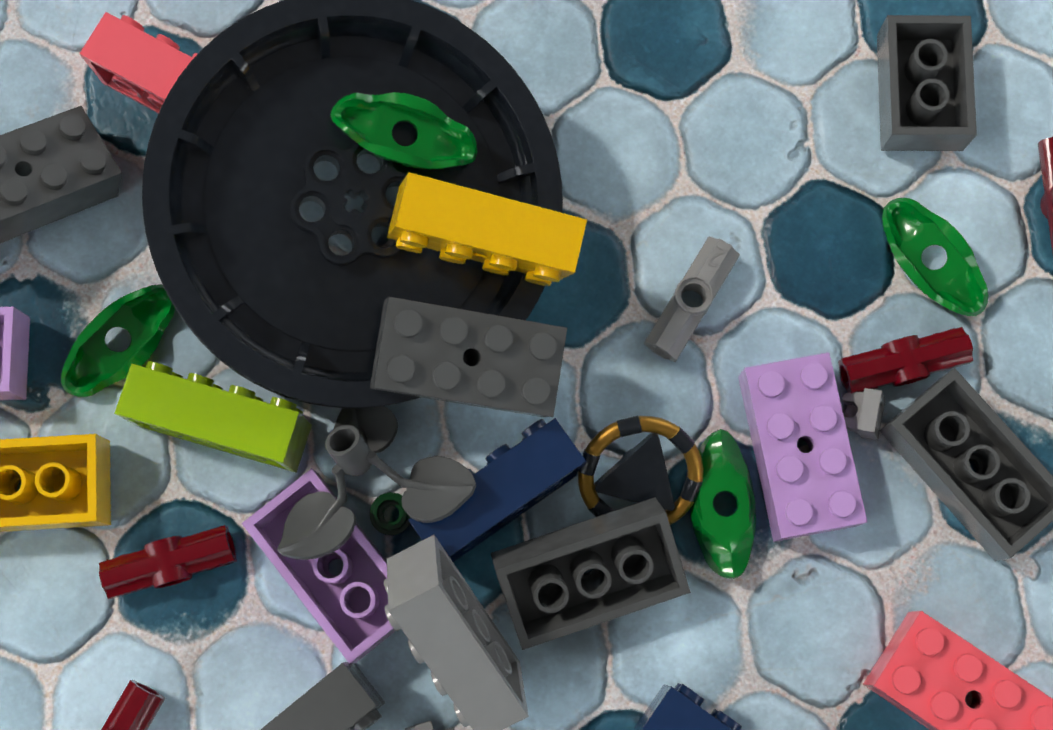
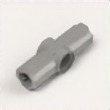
(704, 277)

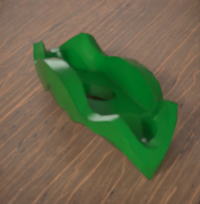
(371, 120)
(955, 285)
(94, 365)
(729, 539)

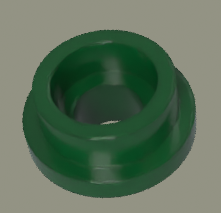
(377, 514)

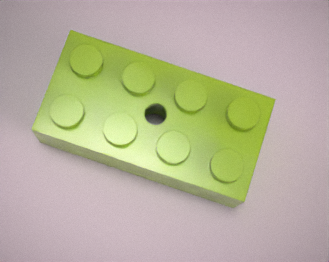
(213, 417)

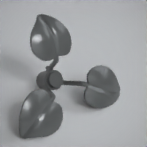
(319, 520)

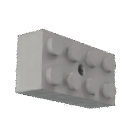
(454, 637)

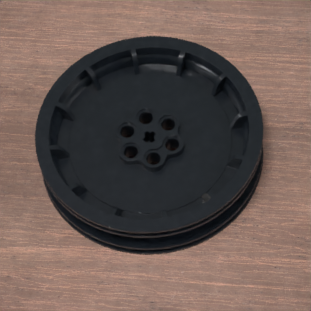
(239, 161)

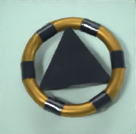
(641, 470)

